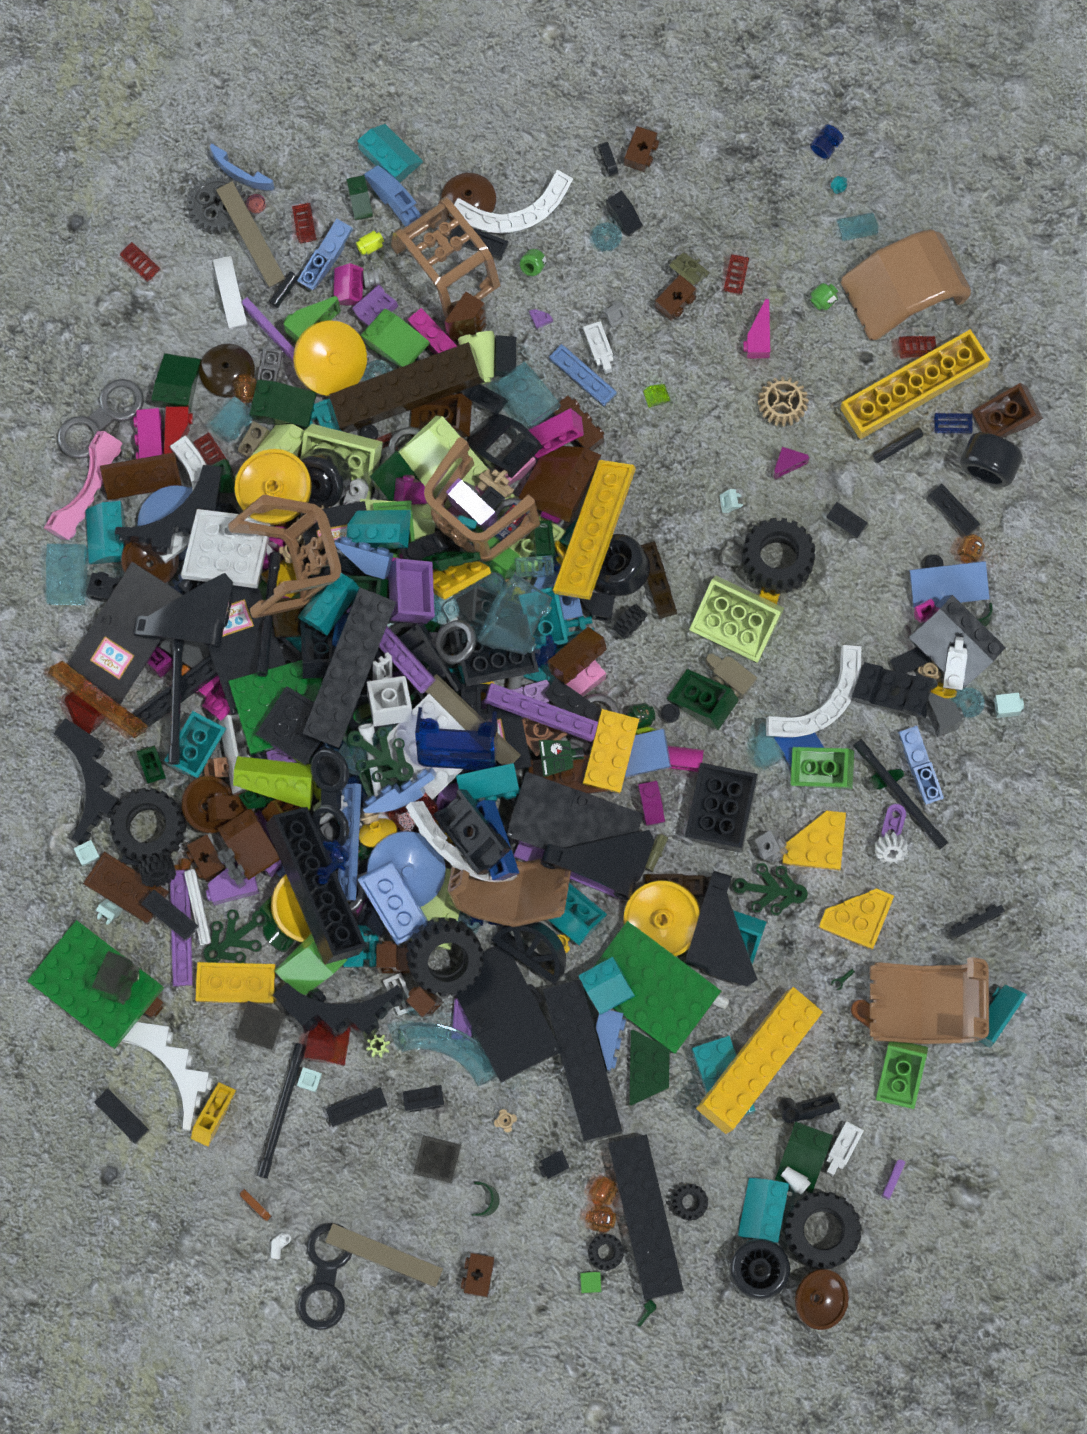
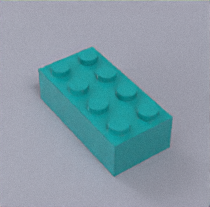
(713, 1060)

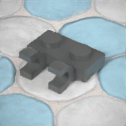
(235, 874)

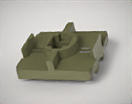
(689, 268)

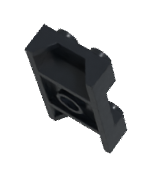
(420, 644)
(876, 686)
(484, 846)

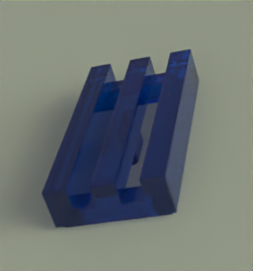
(953, 422)

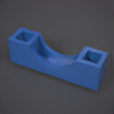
(507, 865)

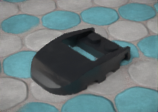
(490, 431)

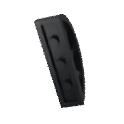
(528, 955)

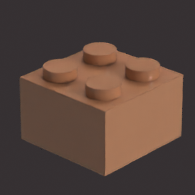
(536, 731)

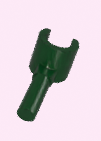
(843, 979)
(650, 1307)

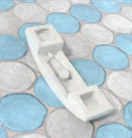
(230, 292)

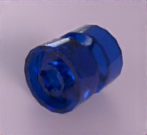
(827, 141)

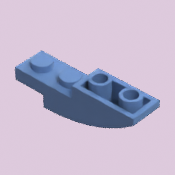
(394, 194)
(326, 255)
(920, 765)
(393, 797)

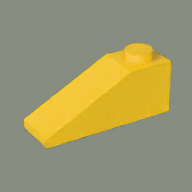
(212, 1114)

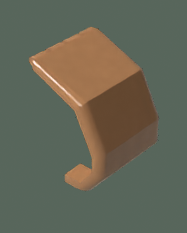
(904, 281)
(529, 898)
(930, 1003)

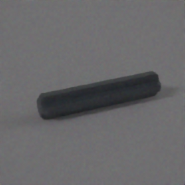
(898, 444)

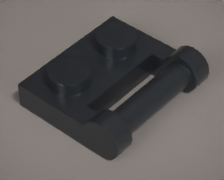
(472, 697)

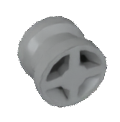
(371, 278)

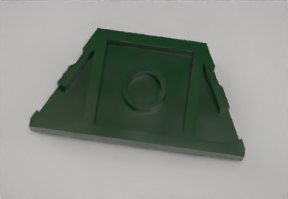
(444, 559)
(647, 1068)

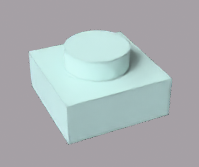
(86, 853)
(309, 1079)

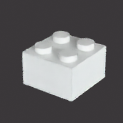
(389, 701)

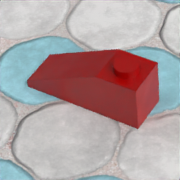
(176, 425)

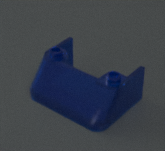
(456, 747)

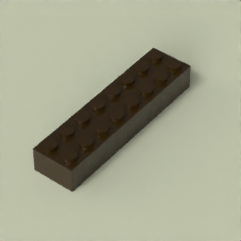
(407, 388)

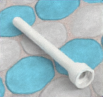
(367, 732)

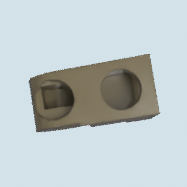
(252, 439)

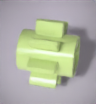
(373, 1043)

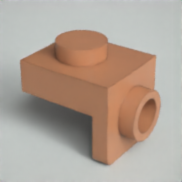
(217, 767)

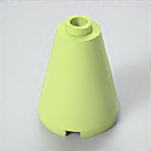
(484, 348)

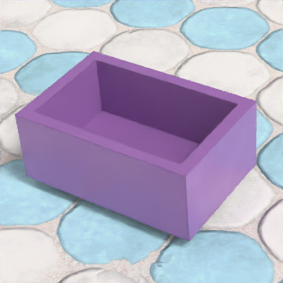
(412, 590)

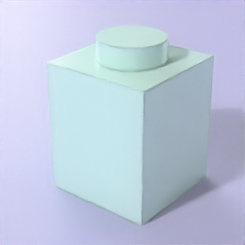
(1008, 705)

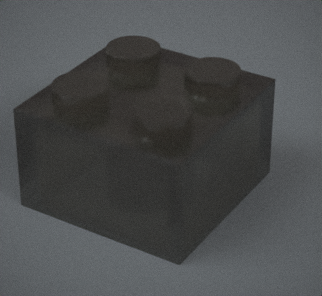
(116, 978)
(261, 1026)
(437, 1160)

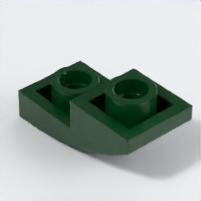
(255, 800)

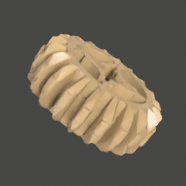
(775, 389)

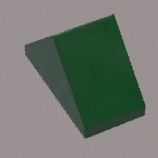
(151, 764)

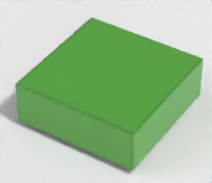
(590, 1282)

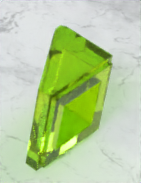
(656, 395)

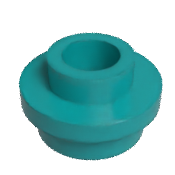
(839, 184)

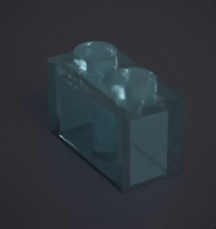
(231, 420)

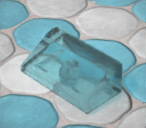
(857, 226)

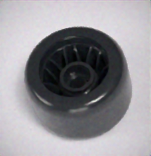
(991, 459)
(328, 475)
(624, 566)
(762, 1253)

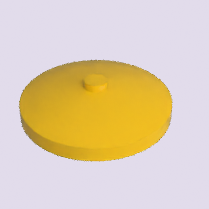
(329, 357)
(272, 474)
(288, 912)
(665, 914)

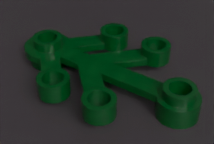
(383, 756)
(772, 890)
(233, 939)

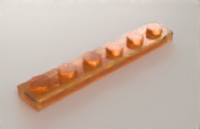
(98, 699)

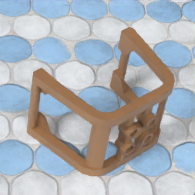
(436, 217)
(459, 532)
(306, 586)

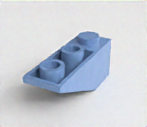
(370, 560)
(608, 1030)

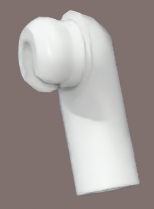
(278, 1243)

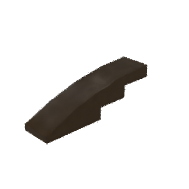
(658, 583)
(694, 883)

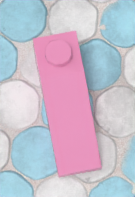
(588, 679)

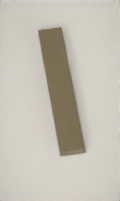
(250, 234)
(468, 717)
(384, 1255)

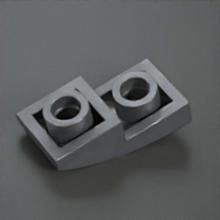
(270, 364)

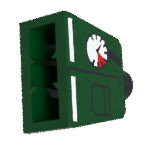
(558, 756)

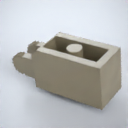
(731, 674)

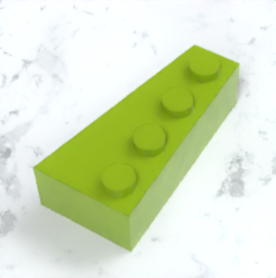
(275, 779)

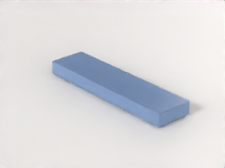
(582, 375)

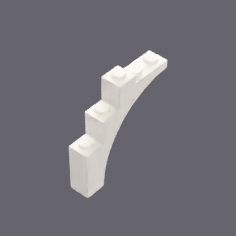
(190, 1082)

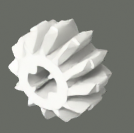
(891, 848)

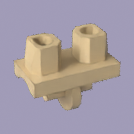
(496, 480)

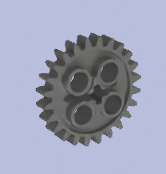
(208, 189)

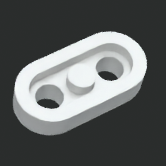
(352, 495)

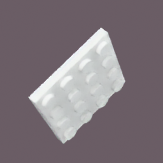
(218, 551)
(406, 731)

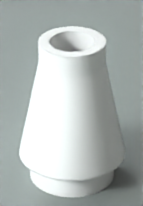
(796, 1180)

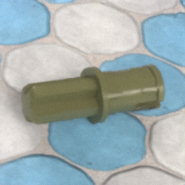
(656, 851)

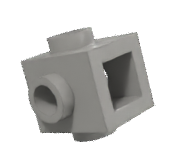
(771, 846)

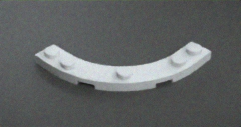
(521, 219)
(193, 463)
(831, 710)
(435, 836)

